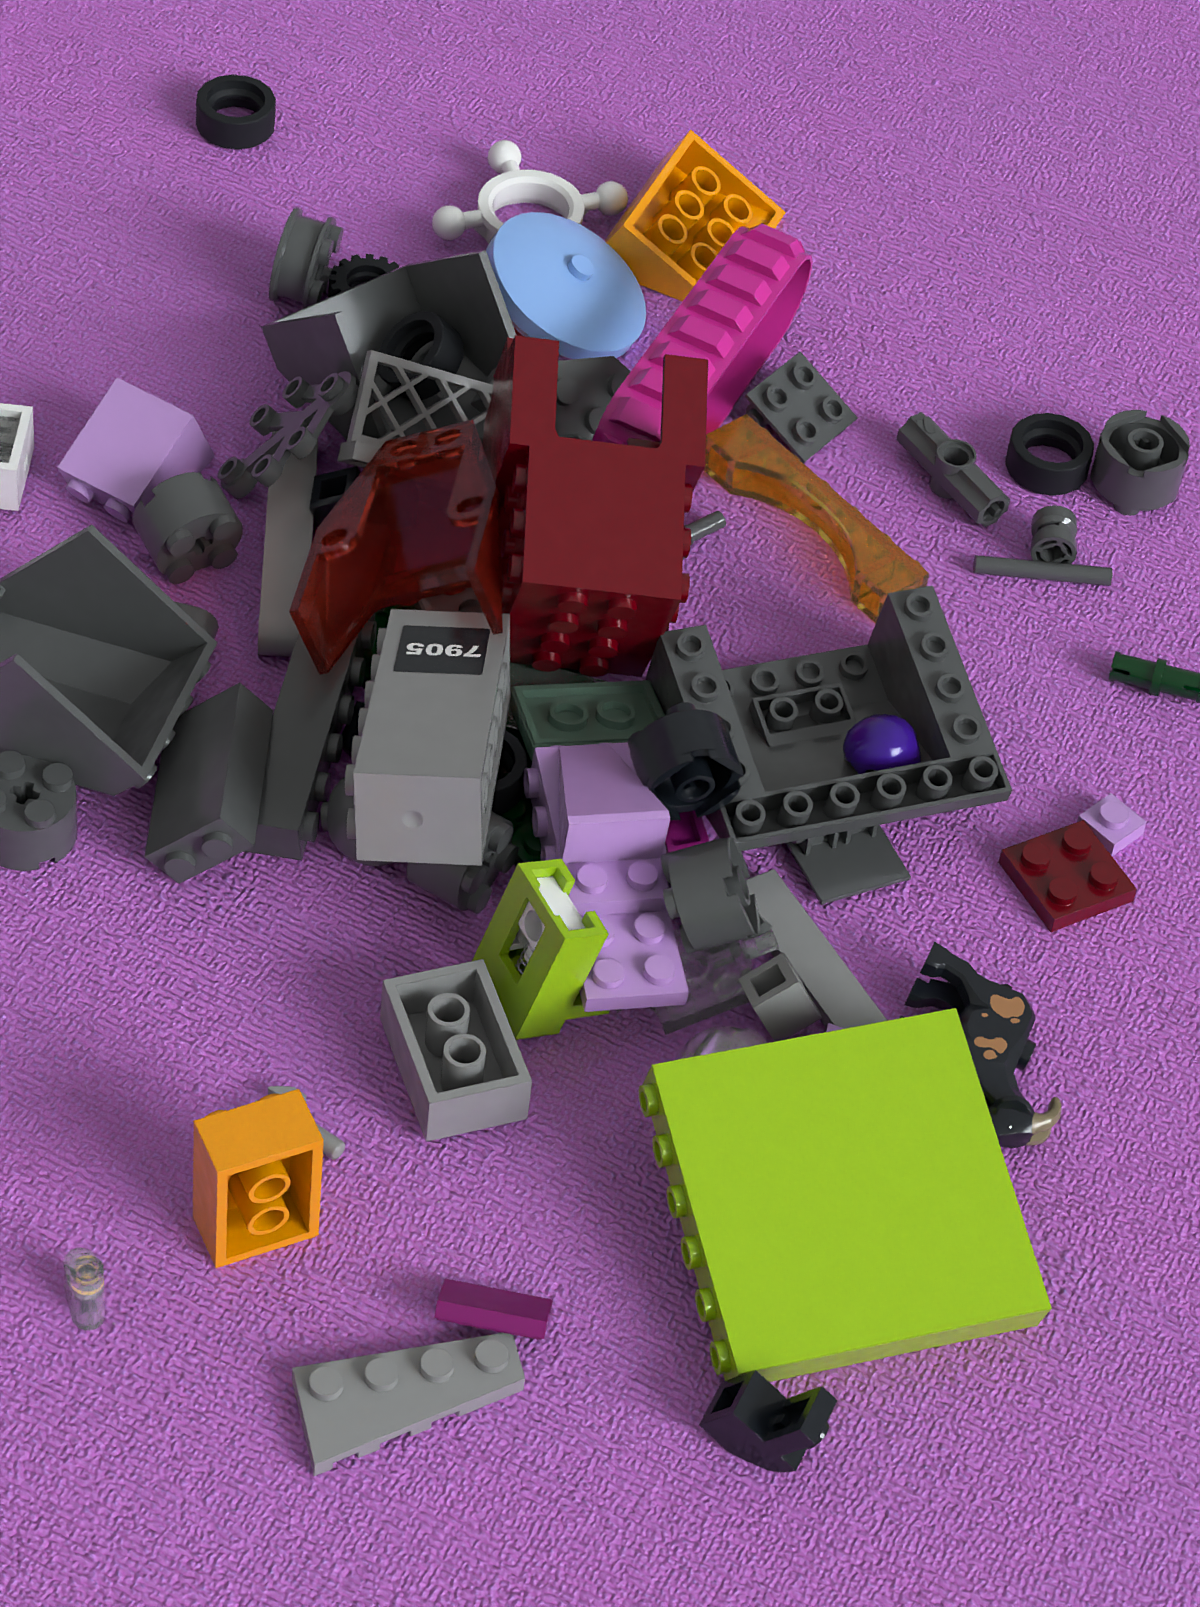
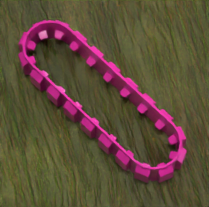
(729, 318)

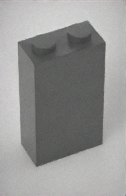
(210, 784)

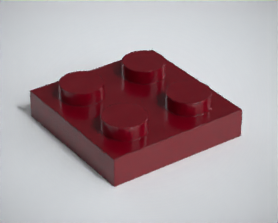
(1067, 875)

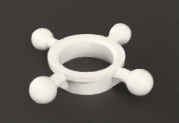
(524, 187)

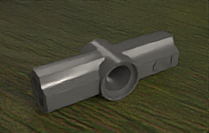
(953, 469)

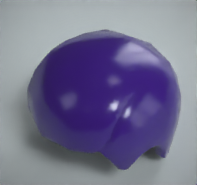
(881, 744)

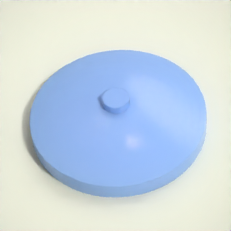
(567, 286)

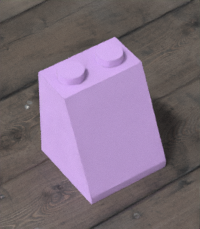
(131, 448)

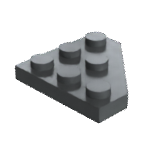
(582, 393)

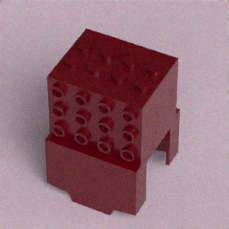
(591, 524)

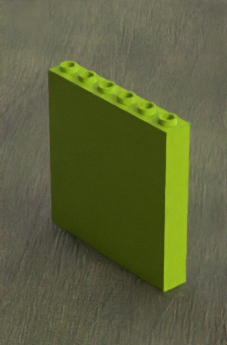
(842, 1197)

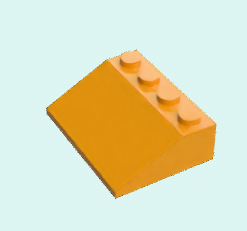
(687, 217)

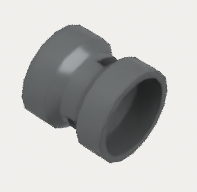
(1054, 535)

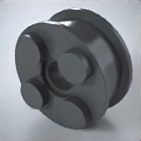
(303, 259)

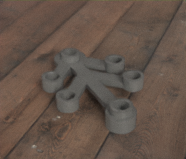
(334, 395)

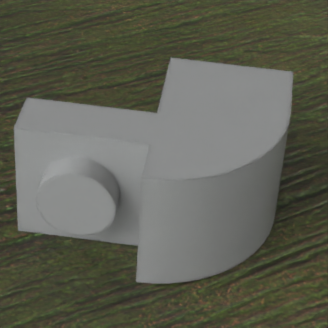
(779, 998)

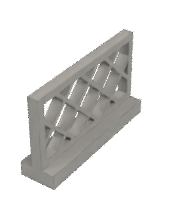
(361, 448)

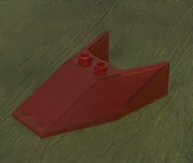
(404, 531)

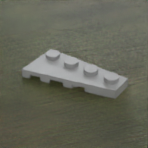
(379, 1396)

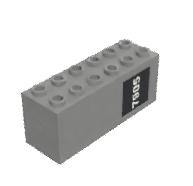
(429, 739)

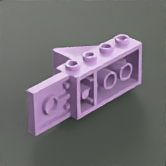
(612, 841)

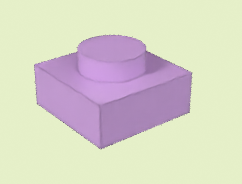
(1113, 823)

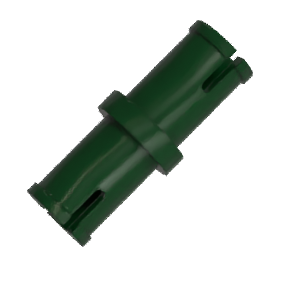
(1155, 676)

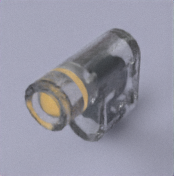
(84, 1288)

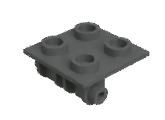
(799, 407)
(848, 863)

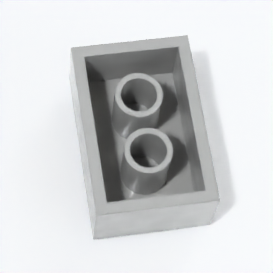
(455, 1050)

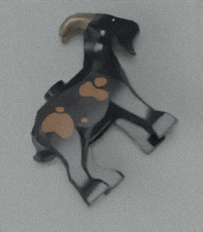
(997, 1035)

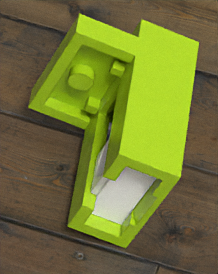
(540, 949)

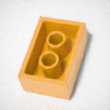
(257, 1177)

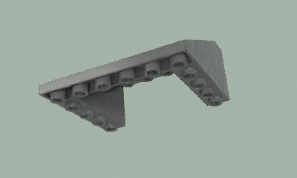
(796, 712)

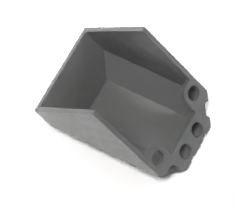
(342, 328)
(94, 663)

